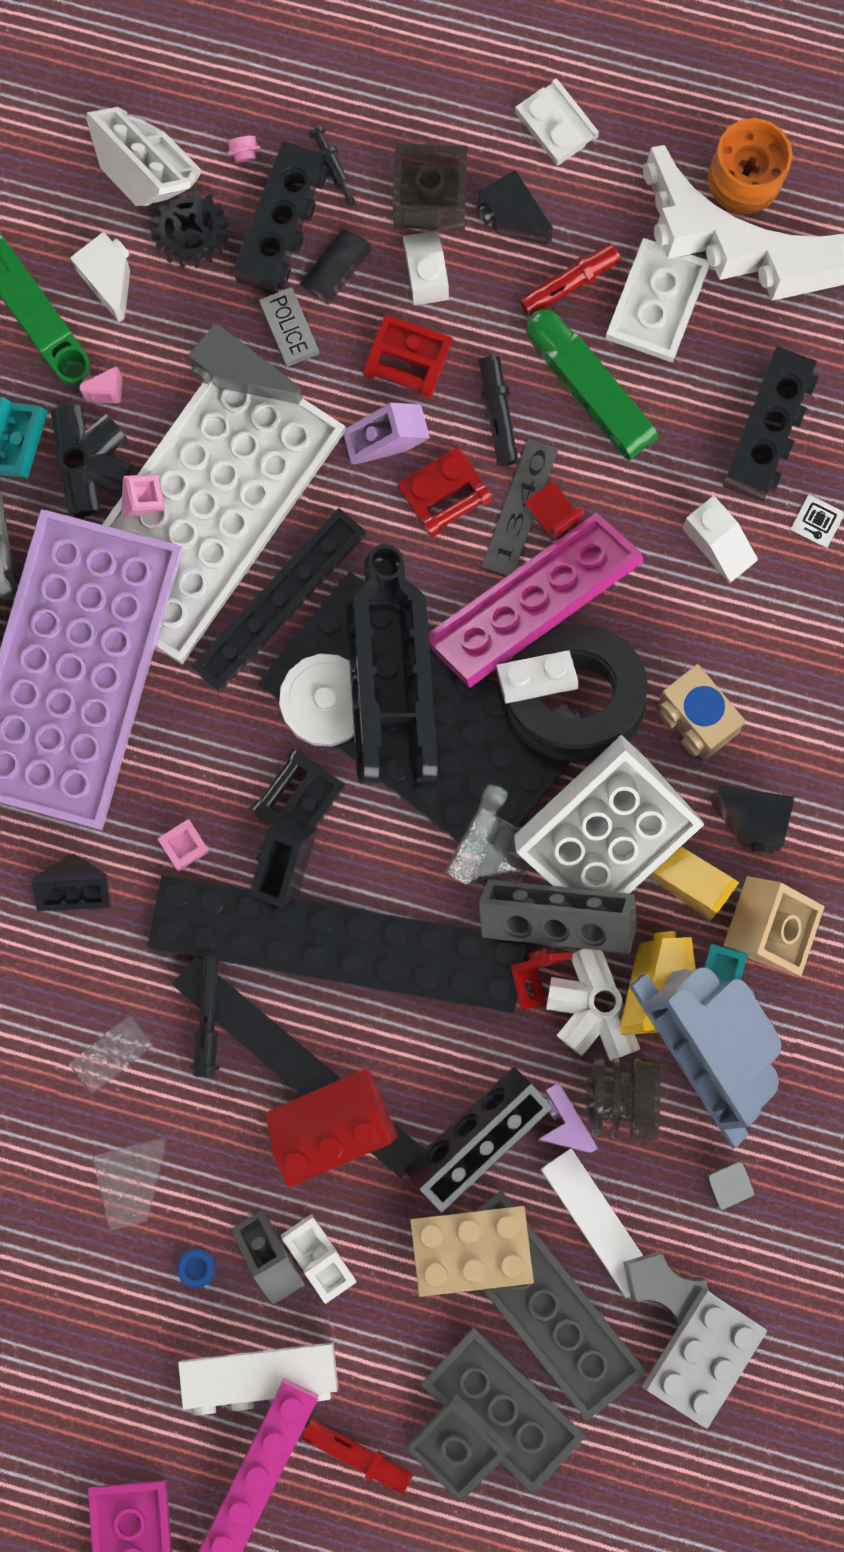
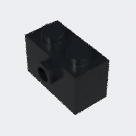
(283, 861)

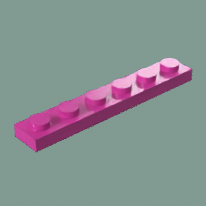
(260, 1469)

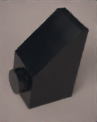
(513, 210)

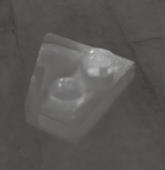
(129, 1181)

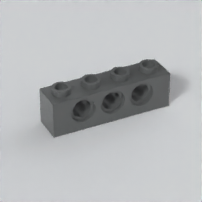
(558, 916)

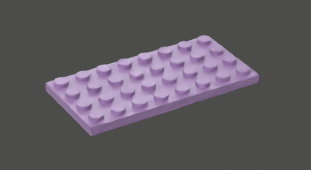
(78, 663)

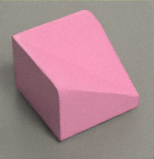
(103, 388)

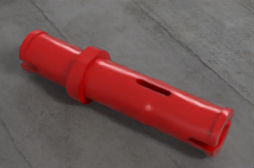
(580, 273)
(357, 1456)

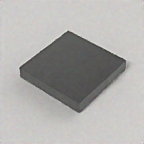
(458, 1447)

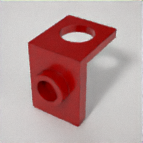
(554, 511)
(529, 971)

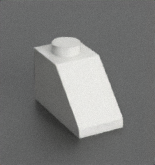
(426, 268)
(106, 272)
(720, 539)

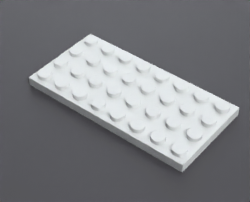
(226, 487)

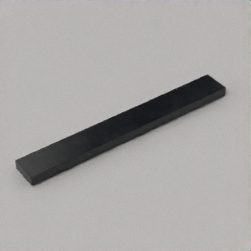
(281, 1052)

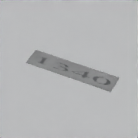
(515, 516)

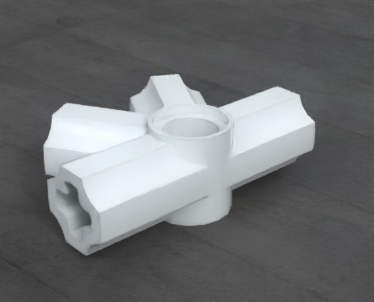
(578, 999)

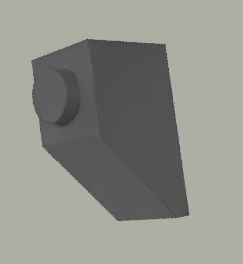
(267, 1257)

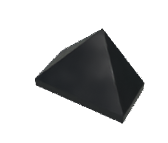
(71, 886)

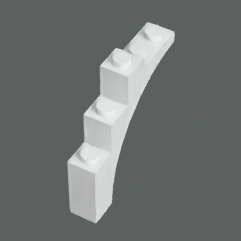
(734, 247)

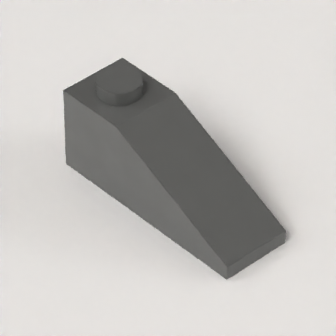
(237, 368)

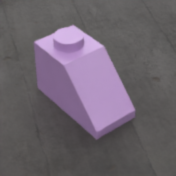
(386, 432)

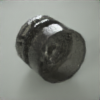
(624, 1098)

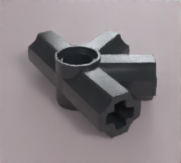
(97, 468)

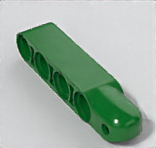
(41, 320)
(590, 384)

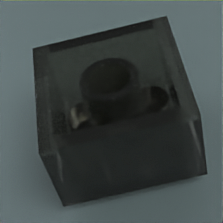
(430, 186)

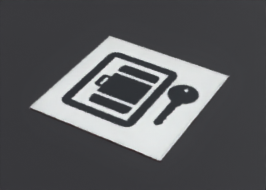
(817, 521)

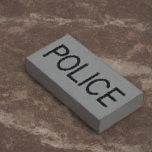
(289, 327)

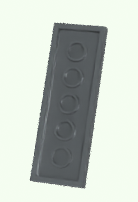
(565, 1329)

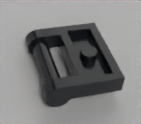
(309, 801)

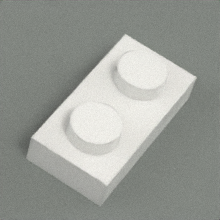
(537, 676)

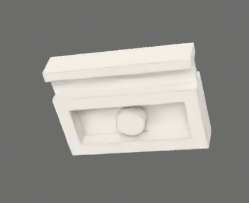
(556, 122)

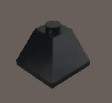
(754, 817)

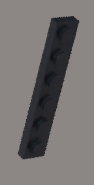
(278, 600)

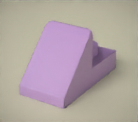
(573, 1131)

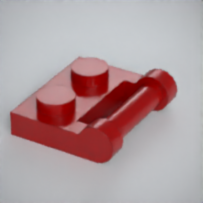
(412, 345)
(439, 482)

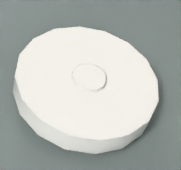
(318, 700)

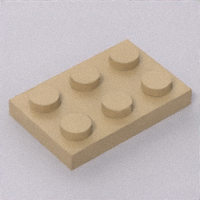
(472, 1251)

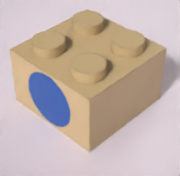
(699, 713)

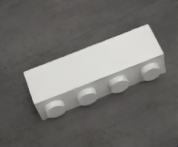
(255, 1376)

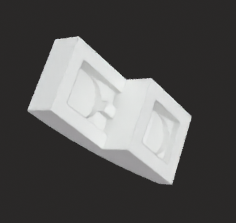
(318, 1258)

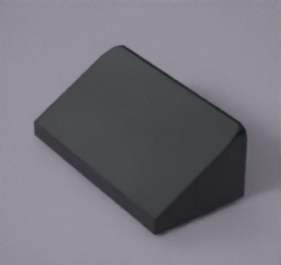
(336, 266)

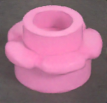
(243, 148)

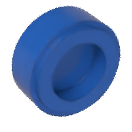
(196, 1268)

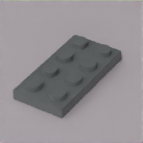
(509, 1405)

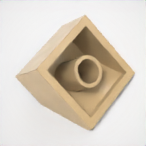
(774, 925)

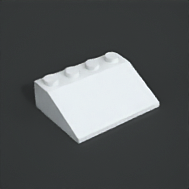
(608, 825)

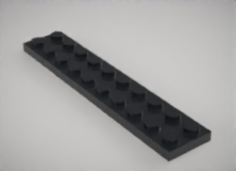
(336, 944)

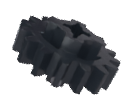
(191, 244)

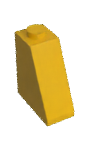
(695, 882)
(658, 960)

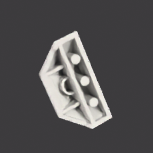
(140, 157)

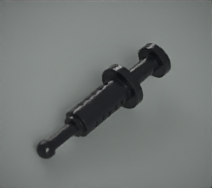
(332, 162)

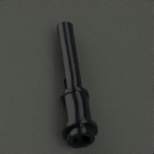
(206, 1038)

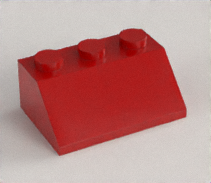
(329, 1127)

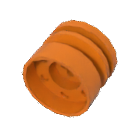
(752, 148)

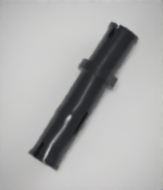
(495, 396)

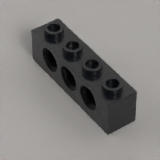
(291, 166)
(784, 370)
(477, 1139)

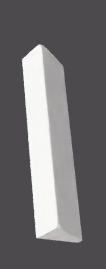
(592, 1215)

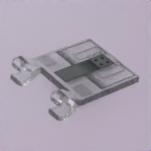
(488, 846)

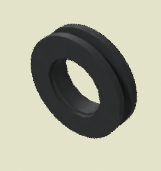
(584, 737)

